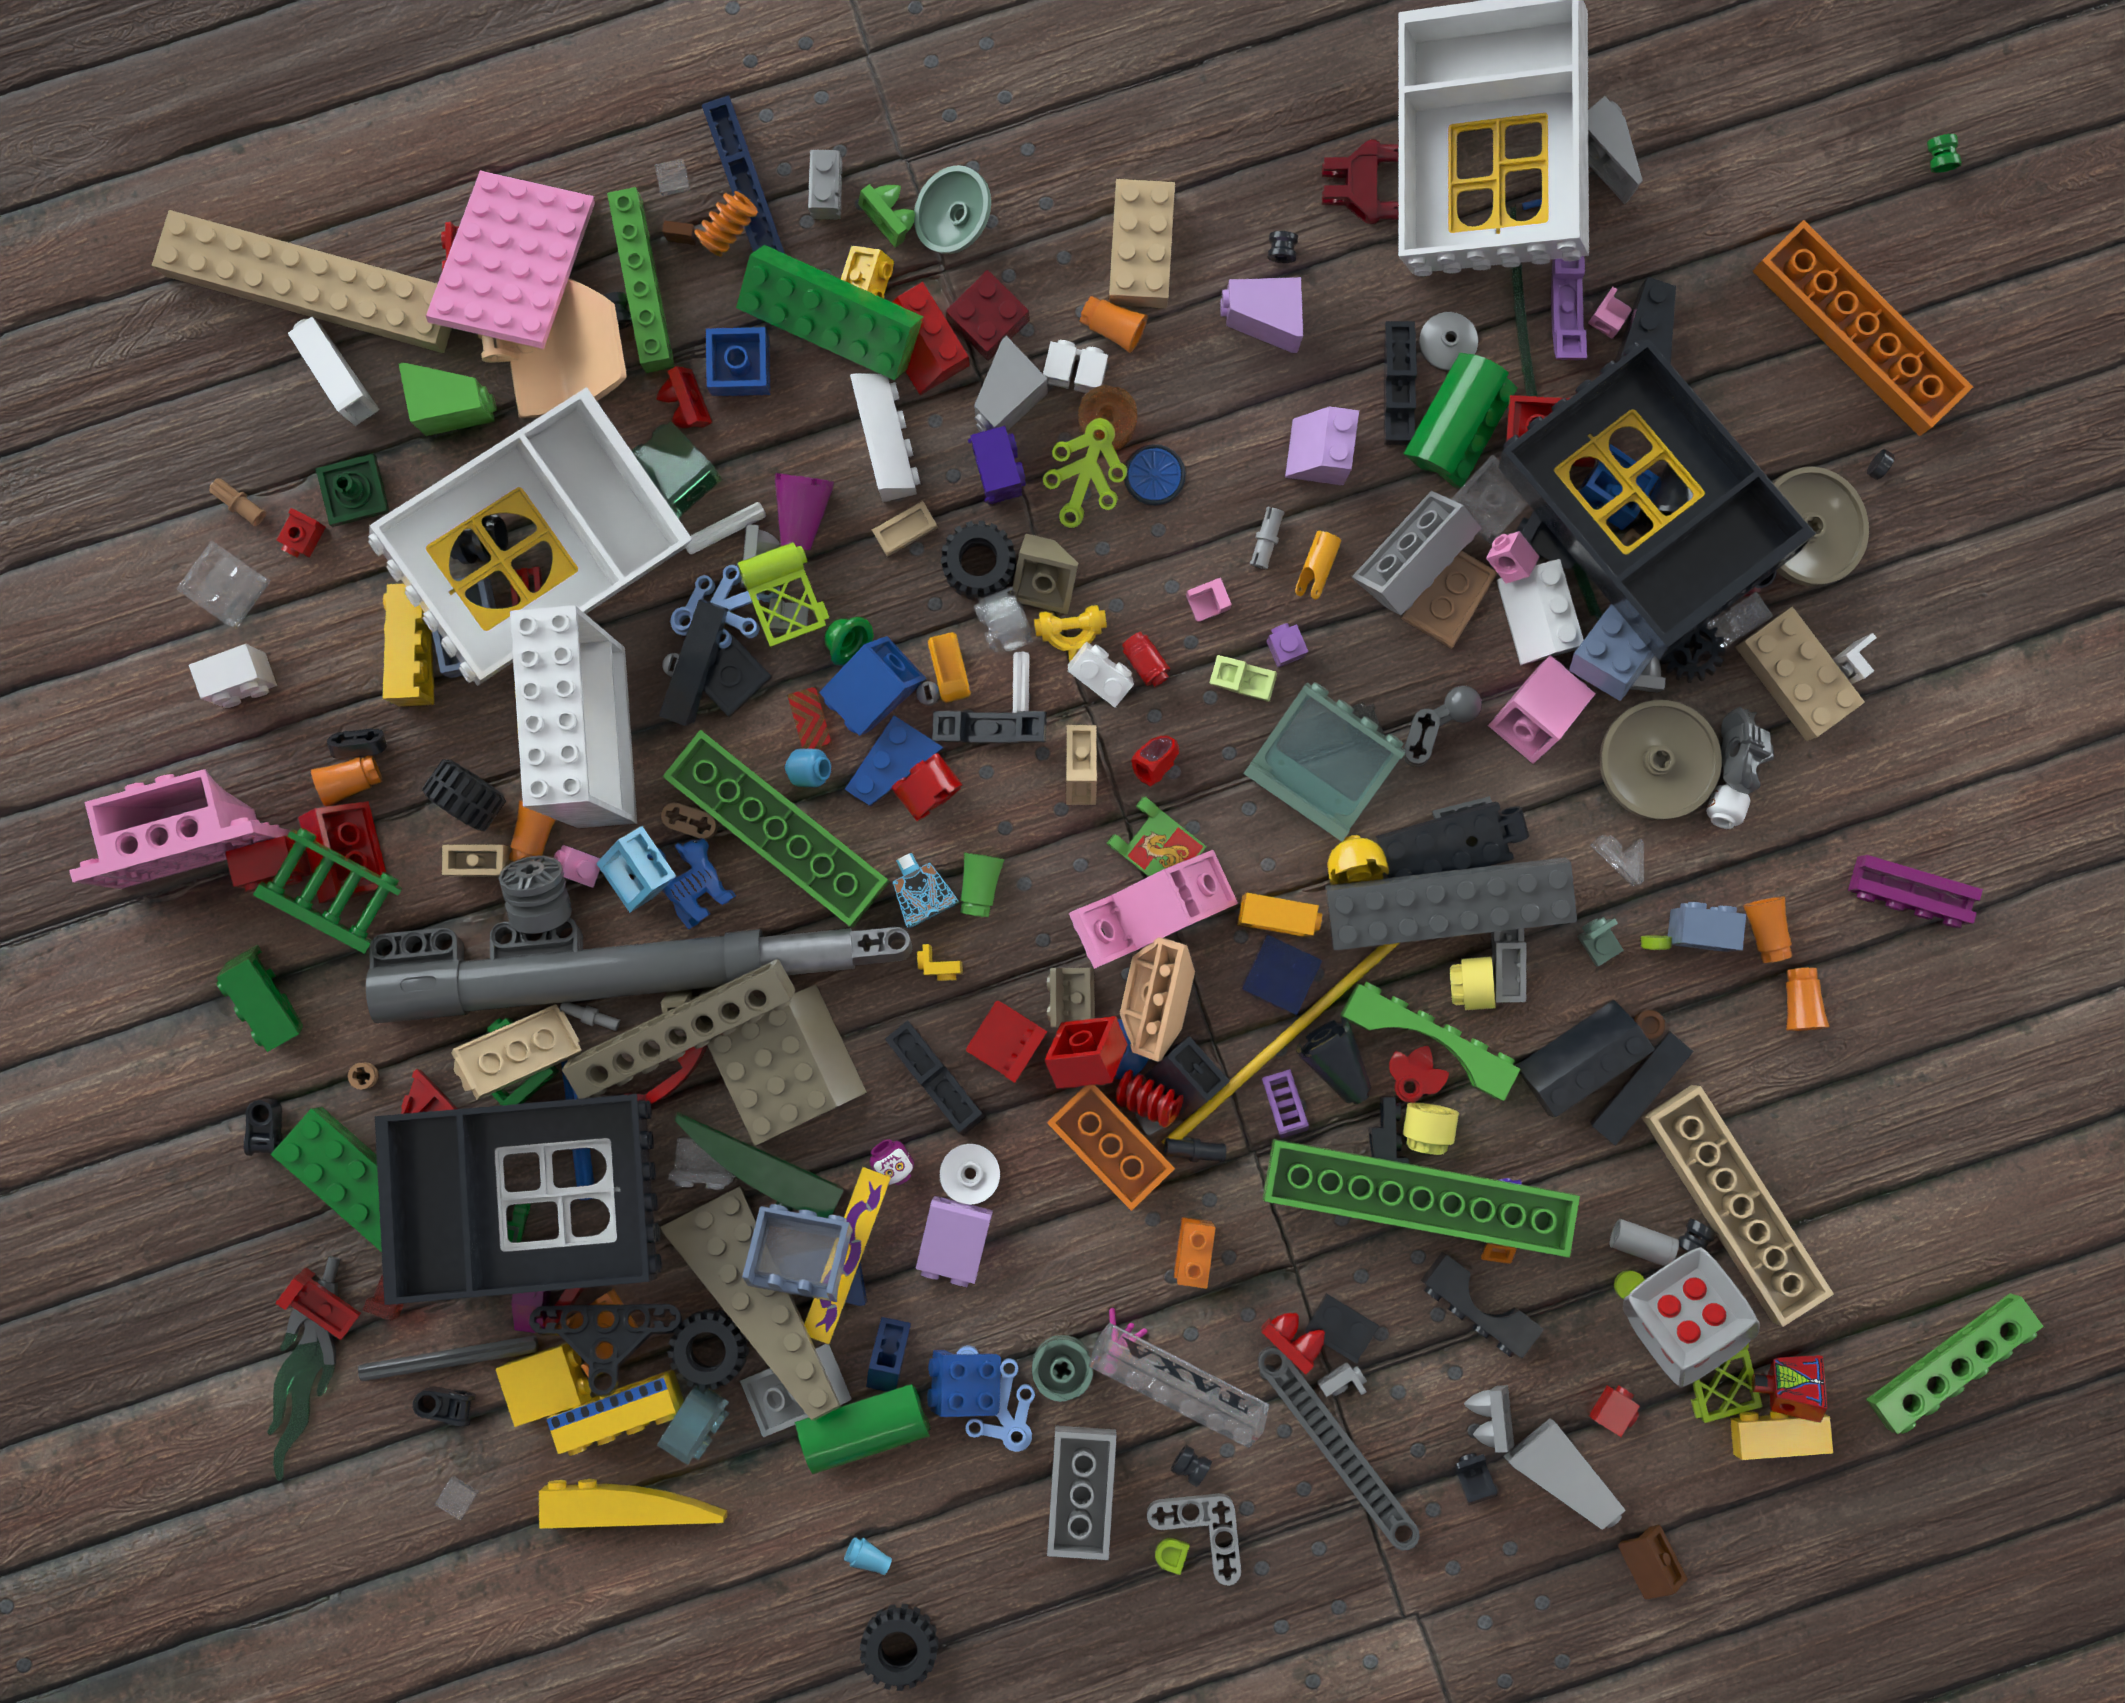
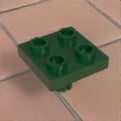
(352, 490)

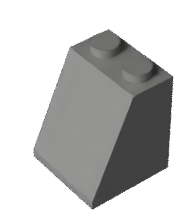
(1009, 389)

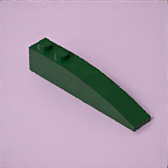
(765, 1172)

